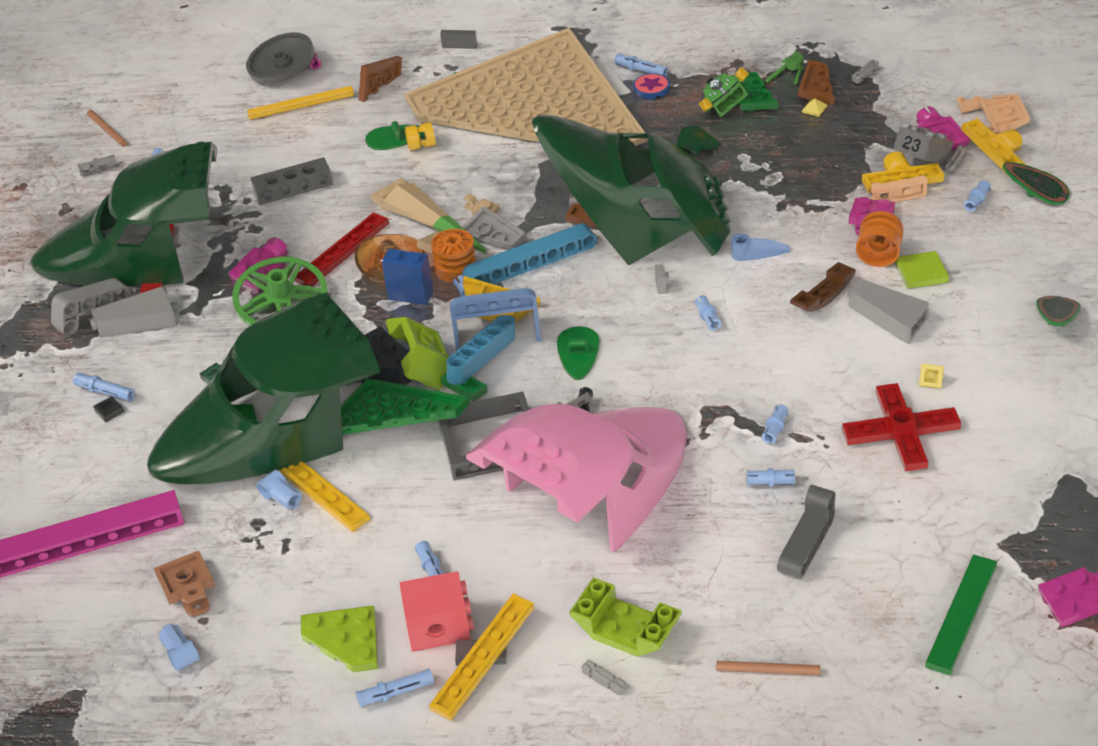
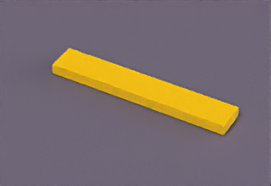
(326, 495)
(481, 657)

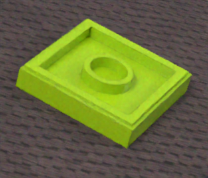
(922, 269)

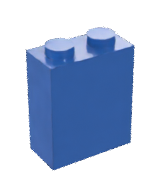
(407, 276)

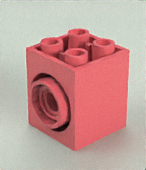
(436, 610)

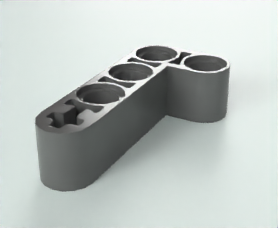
(808, 532)

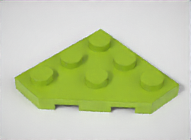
(344, 636)

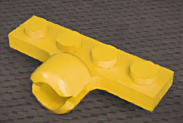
(996, 146)
(898, 169)

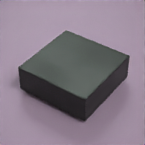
(108, 409)

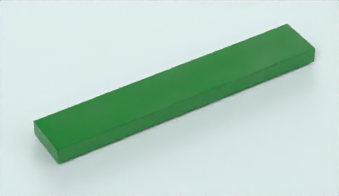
(961, 615)

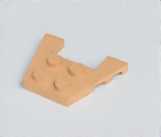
(1001, 111)

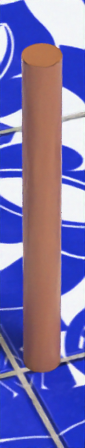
(108, 129)
(759, 667)

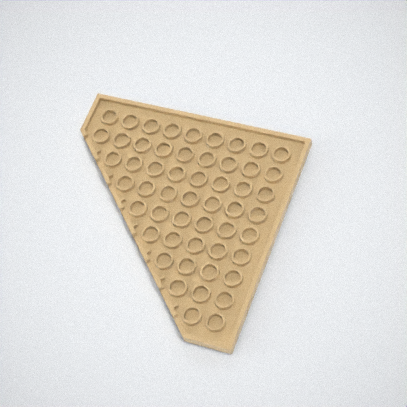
(511, 89)

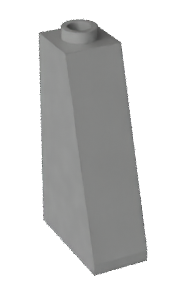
(889, 309)
(134, 314)

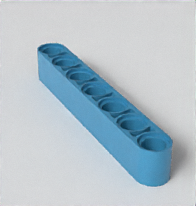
(532, 255)

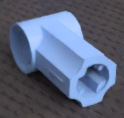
(276, 487)
(178, 648)

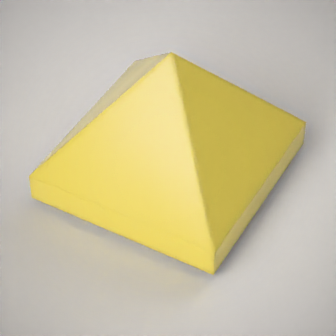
(814, 108)
(931, 375)

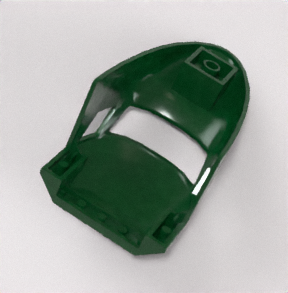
(602, 175)
(148, 192)
(286, 355)

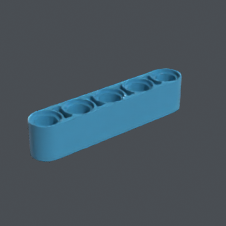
(480, 349)

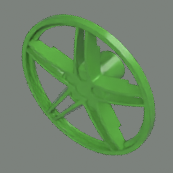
(278, 287)

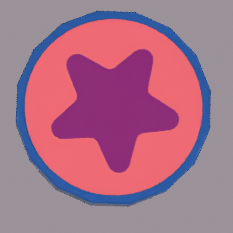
(651, 85)

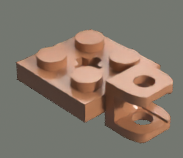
(188, 590)

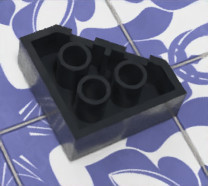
(388, 356)

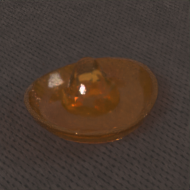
(372, 251)

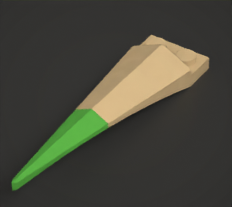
(411, 202)

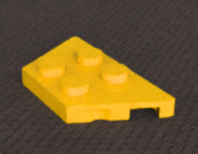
(474, 287)

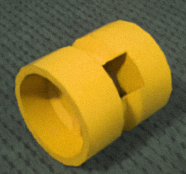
(413, 136)

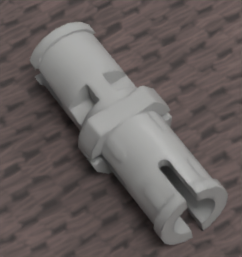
(97, 165)

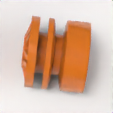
(879, 239)
(452, 253)

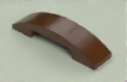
(827, 290)

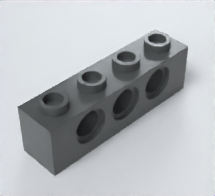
(291, 181)

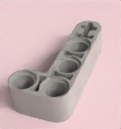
(69, 305)

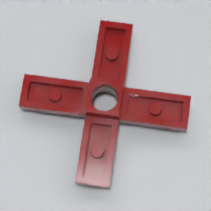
(901, 426)

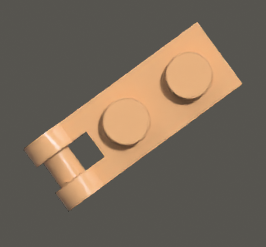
(900, 190)

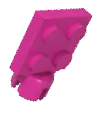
(942, 125)
(864, 206)
(272, 248)
(1071, 596)

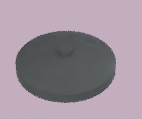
(280, 58)

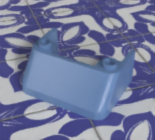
(494, 304)

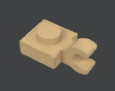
(474, 205)

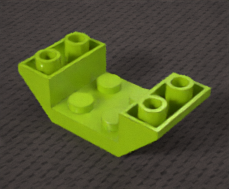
(427, 352)
(620, 622)

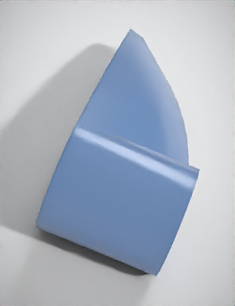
(754, 248)

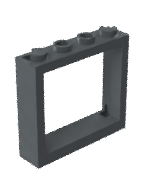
(477, 411)

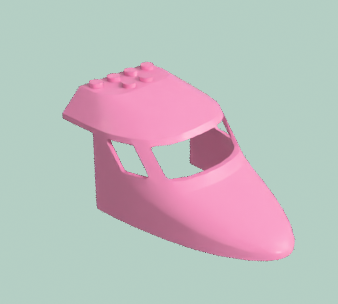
(586, 456)

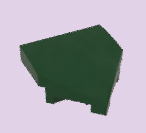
(695, 138)

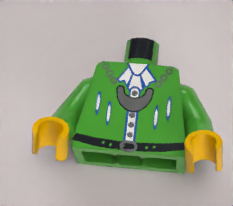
(724, 92)

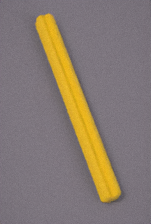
(300, 102)

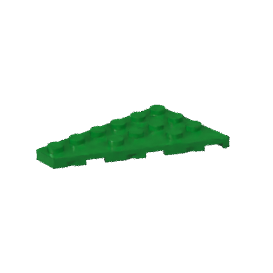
(390, 405)

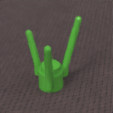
(793, 63)

